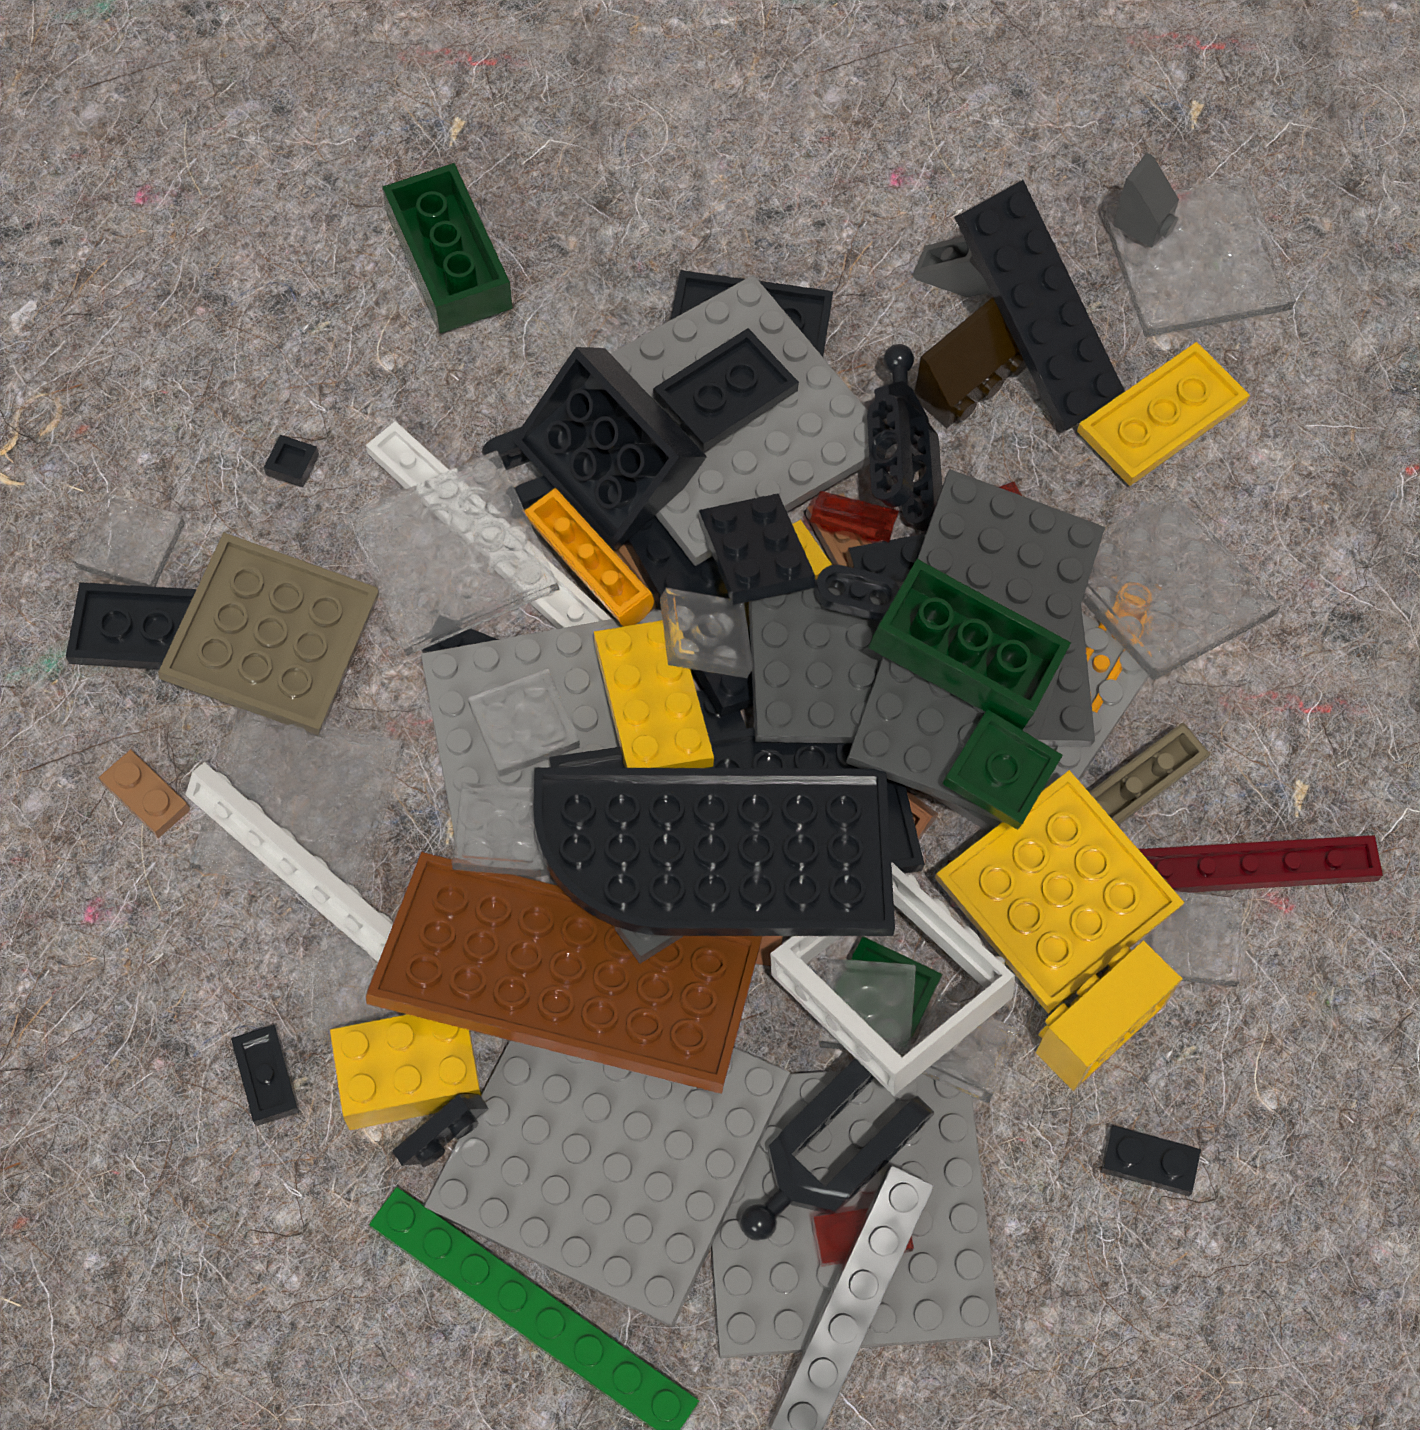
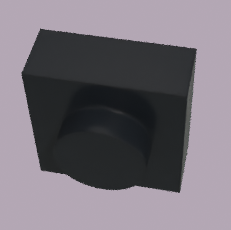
(291, 460)

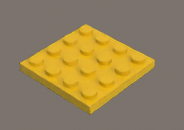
(1059, 891)

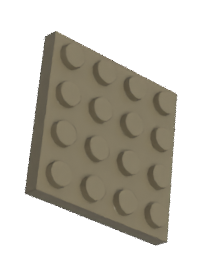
(269, 633)

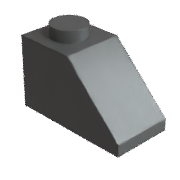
(1147, 203)
(951, 268)

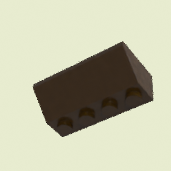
(967, 366)

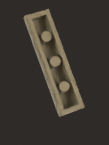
(1150, 773)

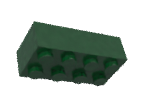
(447, 247)
(969, 644)

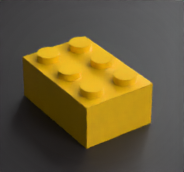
(1106, 1013)
(401, 1068)

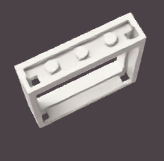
(846, 1026)

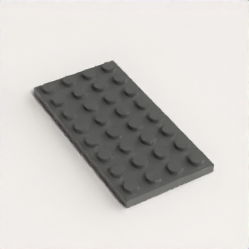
(1015, 555)
(818, 673)

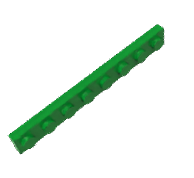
(533, 1313)

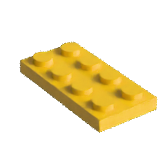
(1163, 413)
(651, 701)

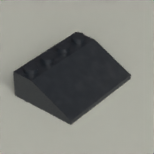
(607, 445)

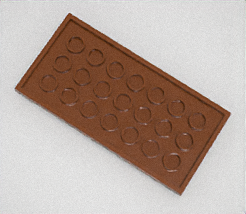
(547, 974)

